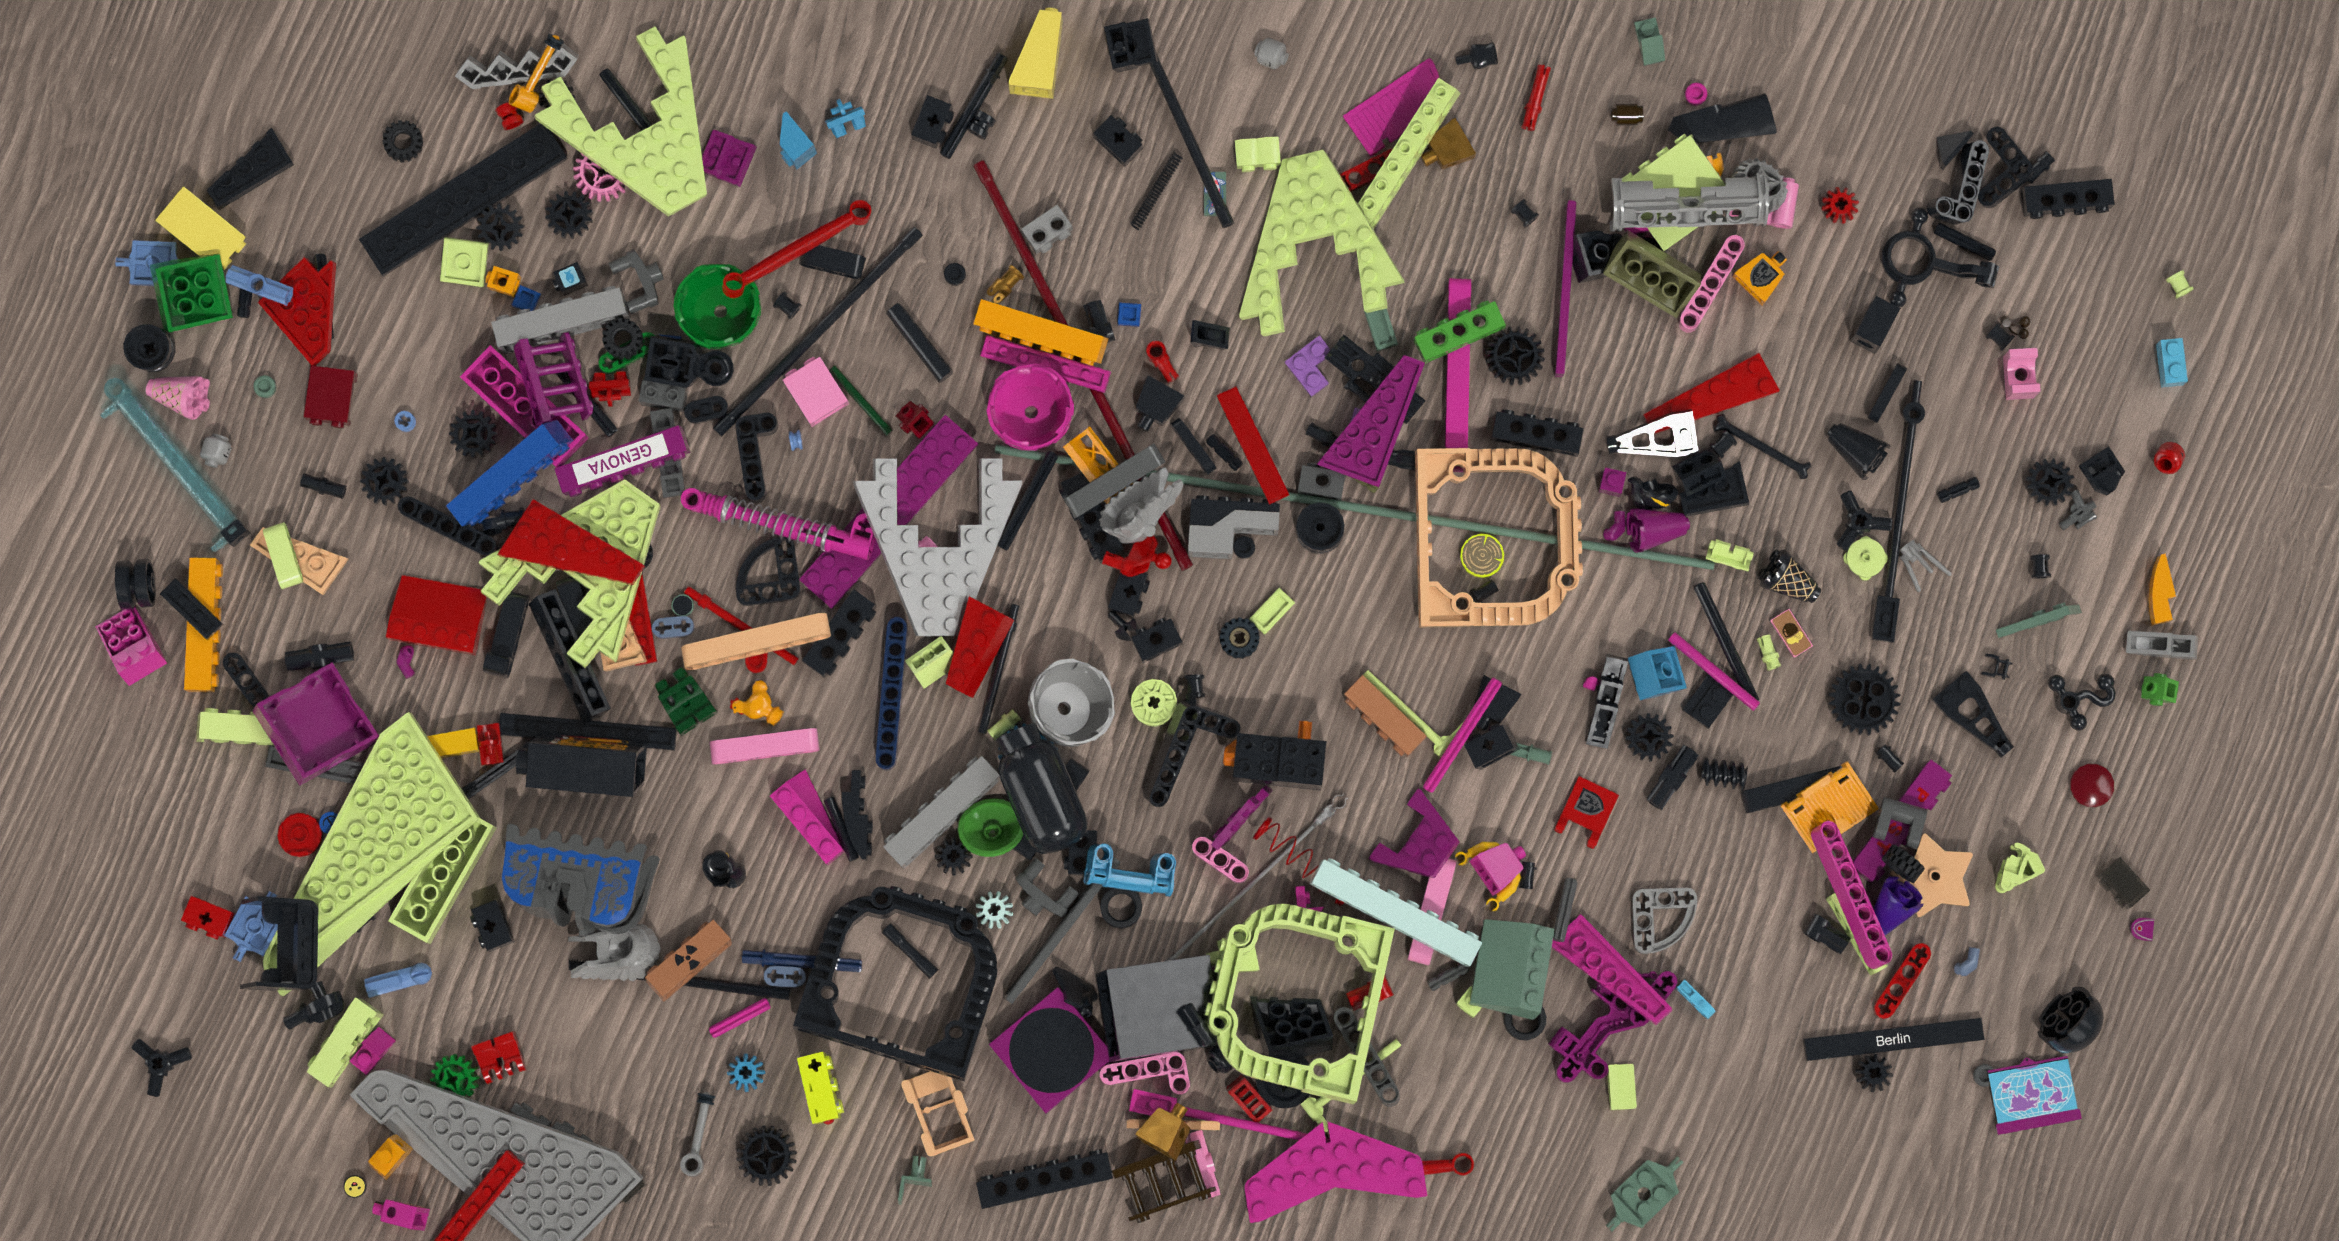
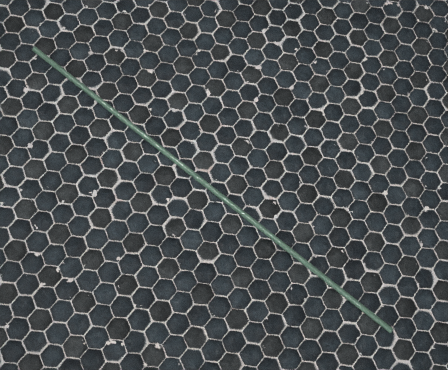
(1393, 513)

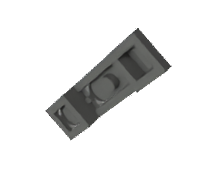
(671, 473)

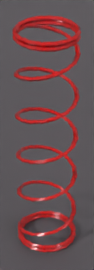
(1263, 828)

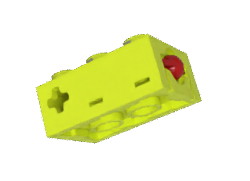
(820, 1088)

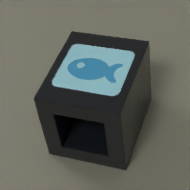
(569, 279)

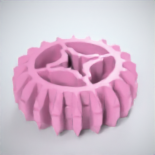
(595, 190)

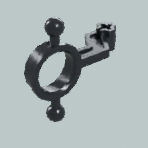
(1984, 273)

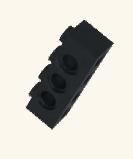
(2100, 189)
(1525, 438)
(1088, 531)
(854, 603)

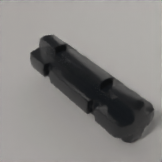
(245, 302)
(1224, 452)
(1958, 489)

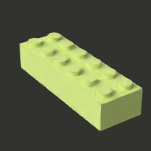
(440, 882)

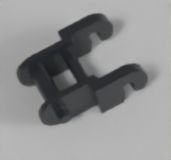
(2006, 664)

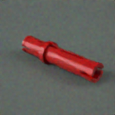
(1534, 107)

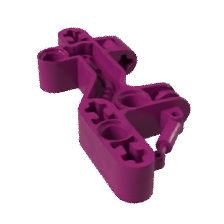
(1582, 1050)

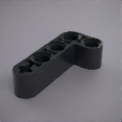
(1973, 156)
(754, 458)
(507, 635)

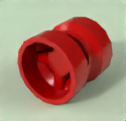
(509, 116)

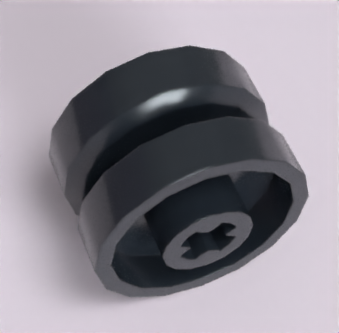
(1320, 541)
(135, 584)

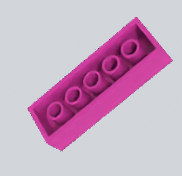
(505, 392)

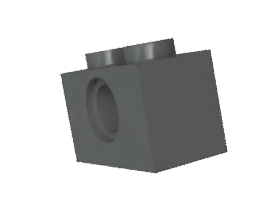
(663, 396)
(1308, 483)

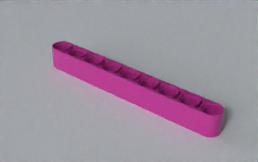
(1457, 371)

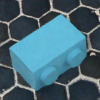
(2171, 362)

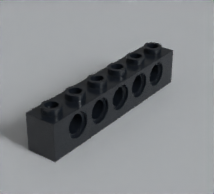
(560, 637)
(989, 1198)

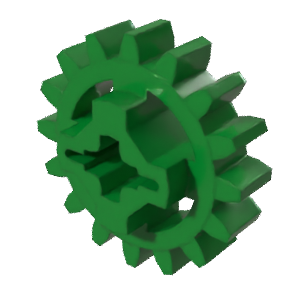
(450, 1069)

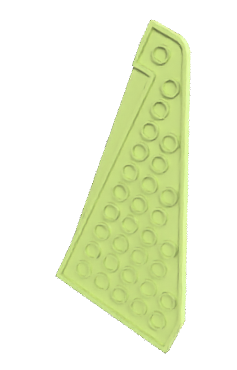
(385, 834)

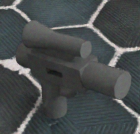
(2080, 512)

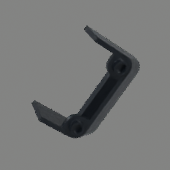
(295, 943)

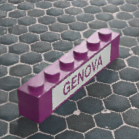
(622, 460)

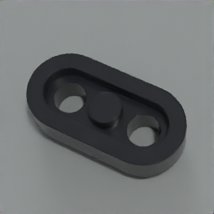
(706, 409)

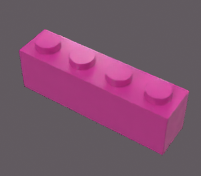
(804, 809)

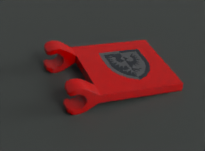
(1588, 807)

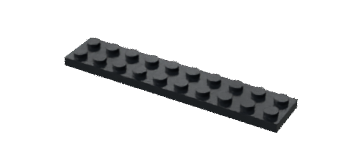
(463, 199)

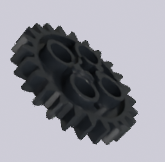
(1884, 703)

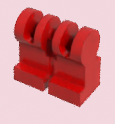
(488, 1054)

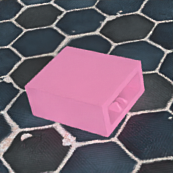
(815, 391)

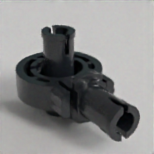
(322, 1009)

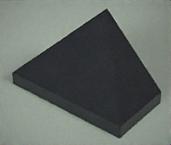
(1950, 146)

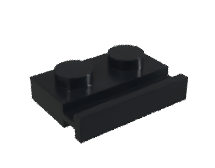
(1707, 702)

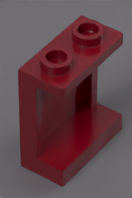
(329, 396)

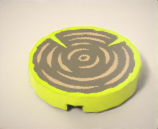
(1482, 555)

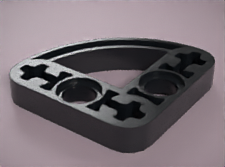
(784, 579)

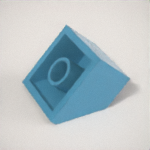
(794, 143)
(1657, 672)

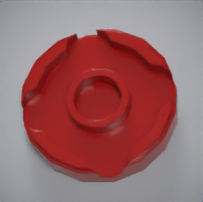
(300, 835)

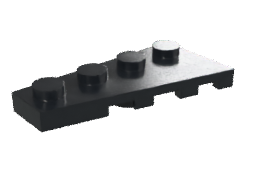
(258, 166)

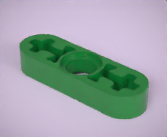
(616, 366)

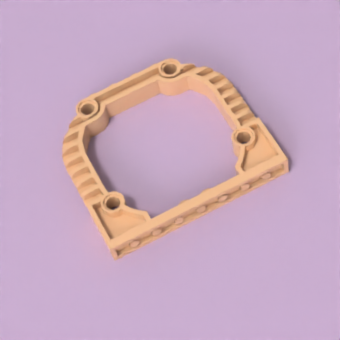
(1435, 603)

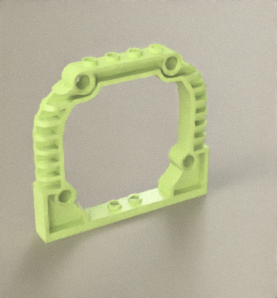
(1369, 945)

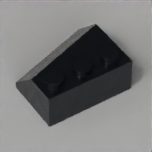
(1291, 1027)

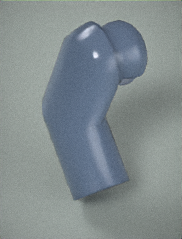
(1970, 964)

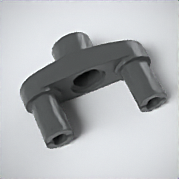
(648, 276)
(1037, 899)

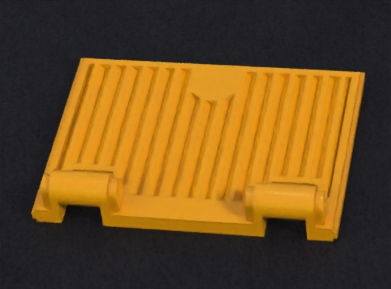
(1830, 801)

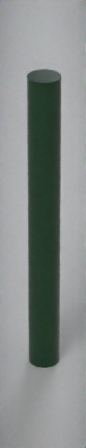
(861, 401)

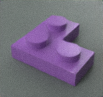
(1304, 365)

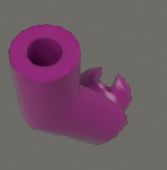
(404, 659)

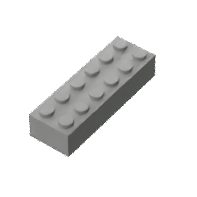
(551, 321)
(942, 812)

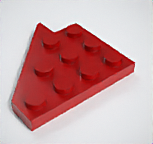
(310, 312)

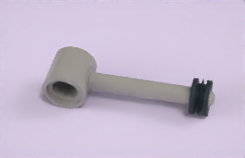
(705, 1100)

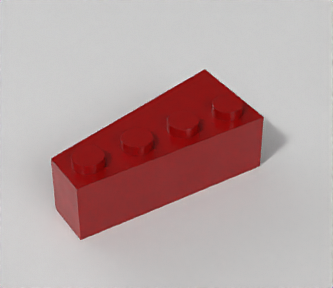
(977, 645)

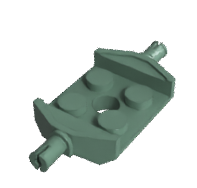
(1662, 1189)

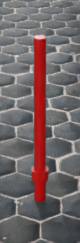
(705, 602)

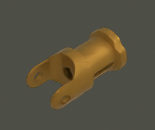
(1005, 284)

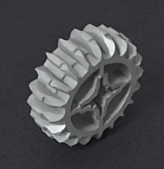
(1776, 185)

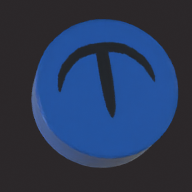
(327, 821)

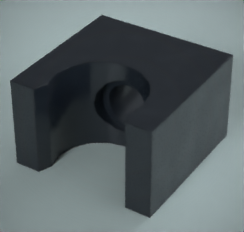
(1875, 324)

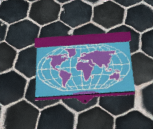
(2033, 1095)

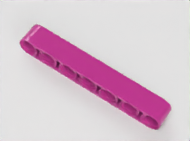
(1850, 906)

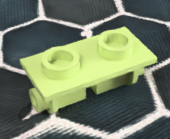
(1738, 558)

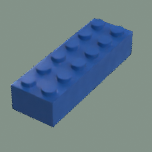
(510, 473)

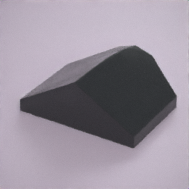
(2103, 471)

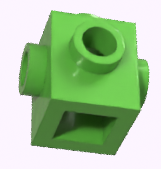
(2159, 689)

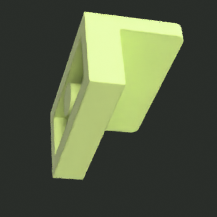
(1621, 1087)

